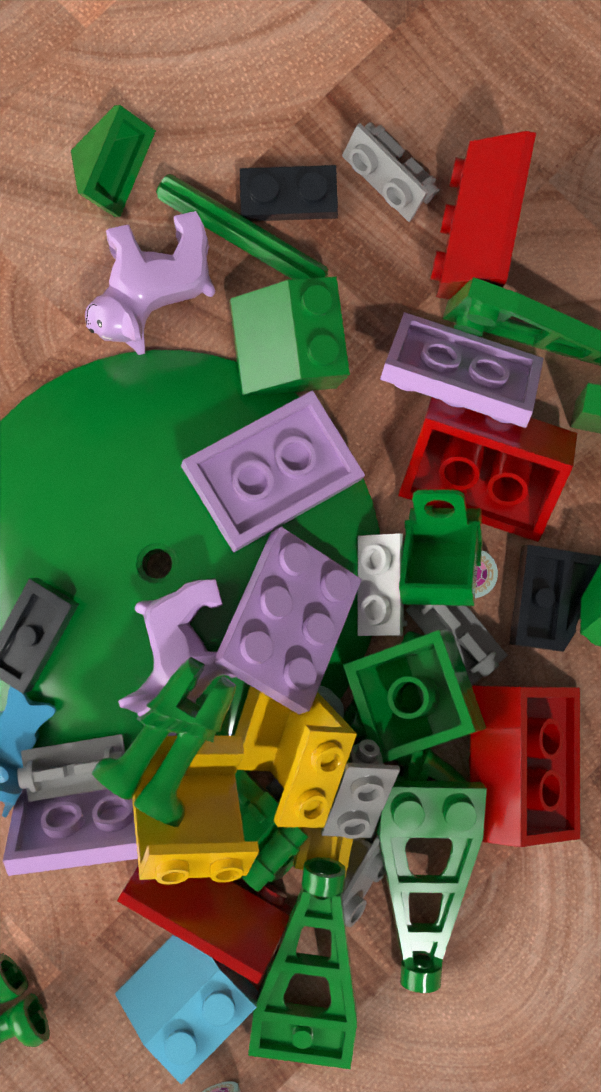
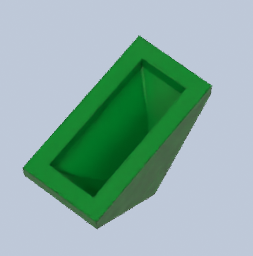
(111, 158)

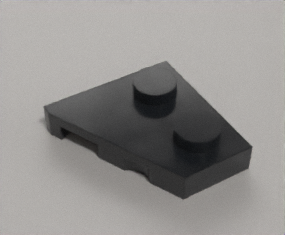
(549, 596)

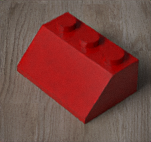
(485, 212)
(496, 465)
(528, 763)
(215, 917)

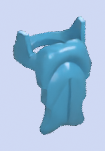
(18, 732)

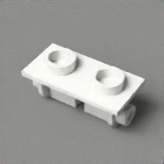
(379, 593)

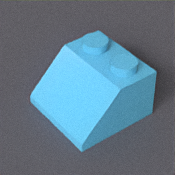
(185, 1005)

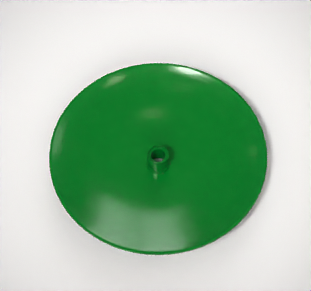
(101, 489)

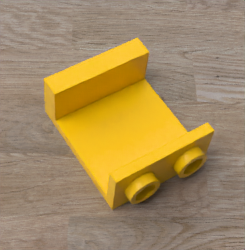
(301, 752)
(211, 832)

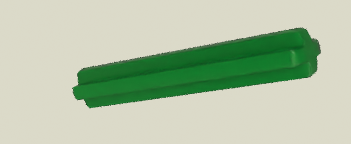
(239, 230)

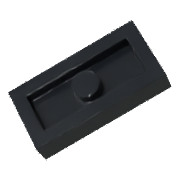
(289, 193)
(33, 633)

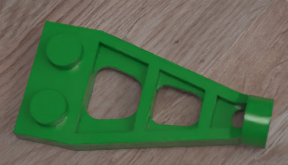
(487, 309)
(429, 811)
(299, 1030)

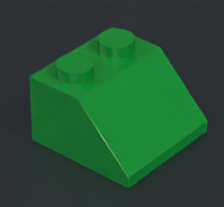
(290, 337)
(414, 695)

